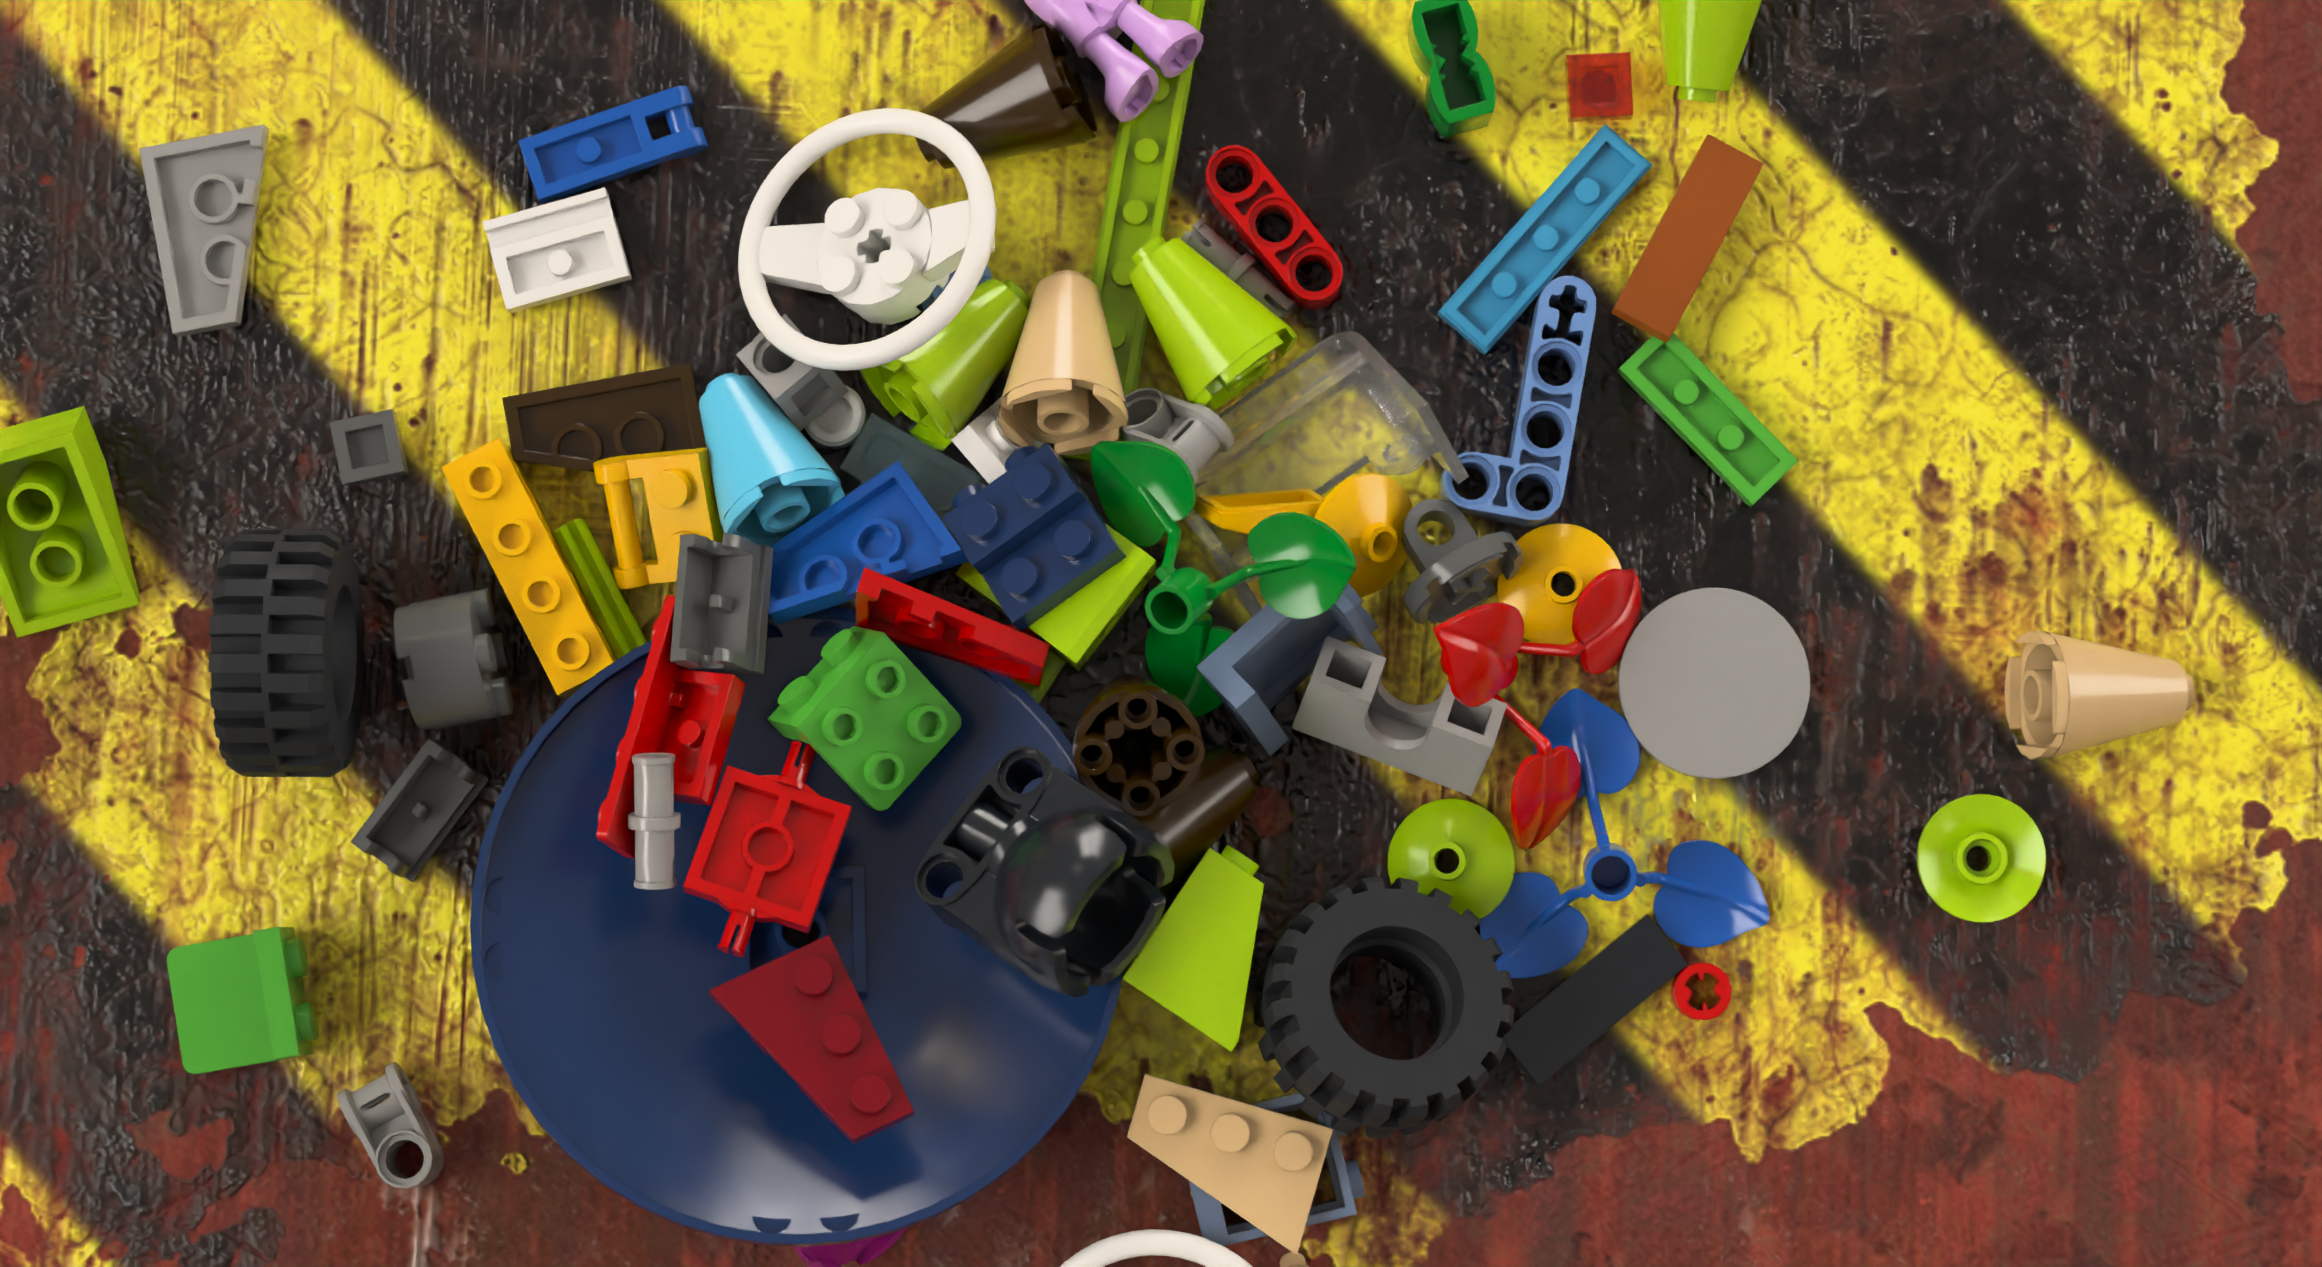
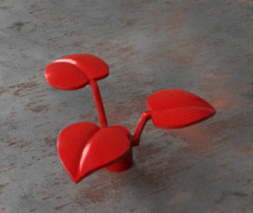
(1482, 660)

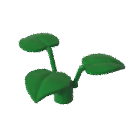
(1297, 559)

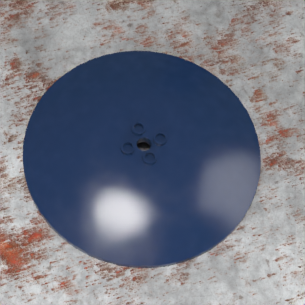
(658, 1089)

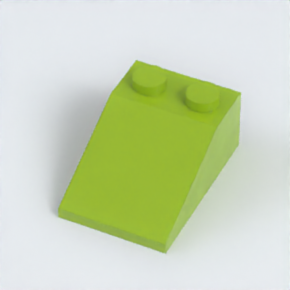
(59, 526)

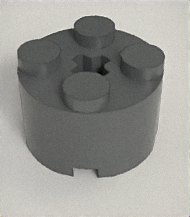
(453, 660)

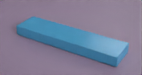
(1544, 239)

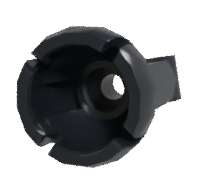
(1048, 875)

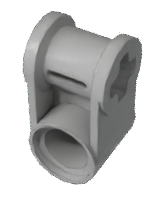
(1183, 427)
(392, 1124)

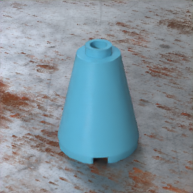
(761, 463)

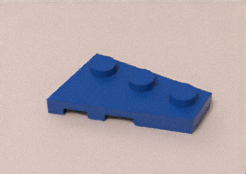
(875, 527)

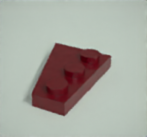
(819, 1033)

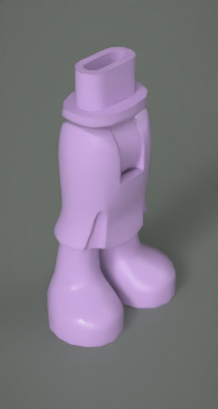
(1093, 32)

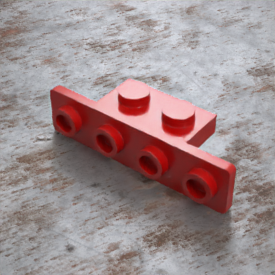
(673, 714)

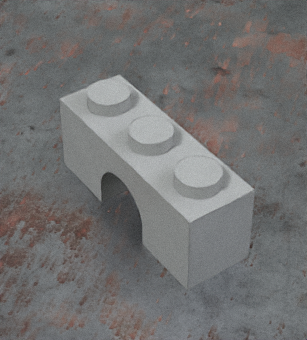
(1356, 712)

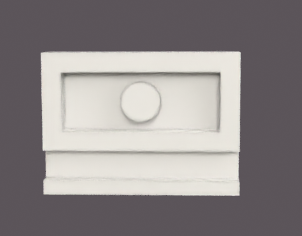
(557, 250)

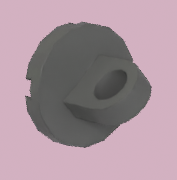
(1454, 573)

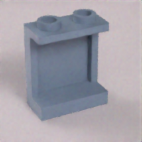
(1274, 656)

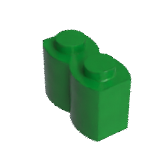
(1459, 82)

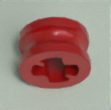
(1721, 989)

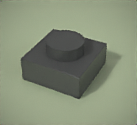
(369, 448)

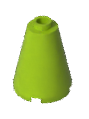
(1704, 43)
(1205, 322)
(957, 367)

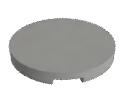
(1714, 683)

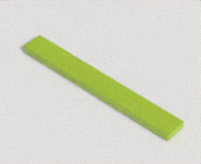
(1140, 200)

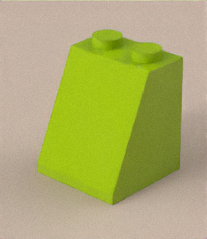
(1089, 615)
(1205, 947)

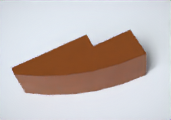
(1687, 238)

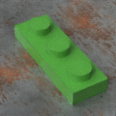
(1707, 417)

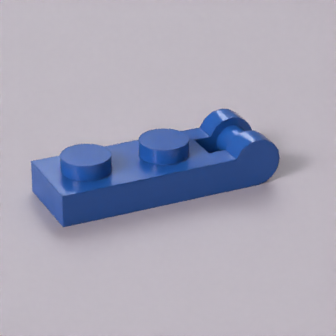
(611, 144)

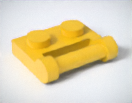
(678, 503)

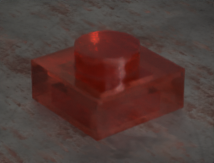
(1599, 87)

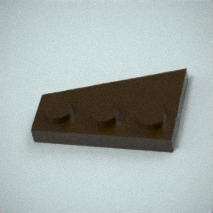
(606, 419)

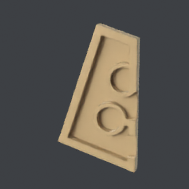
(1236, 1152)

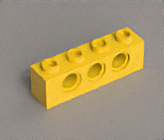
(530, 565)

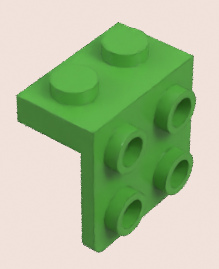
(867, 715)
(242, 1000)

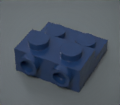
(1032, 534)

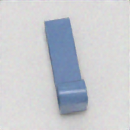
(1534, 401)

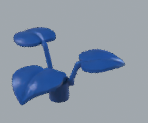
(1703, 896)

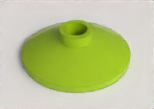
(1478, 839)
(2013, 852)

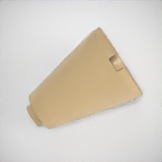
(1064, 371)
(2088, 693)

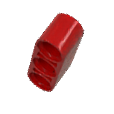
(1269, 197)

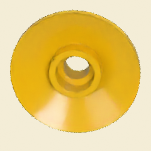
(1370, 518)
(1546, 553)

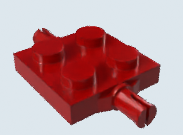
(767, 849)

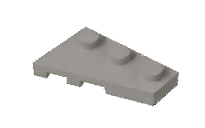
(204, 223)

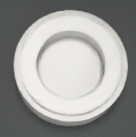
(840, 423)

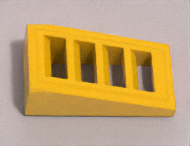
(1245, 510)

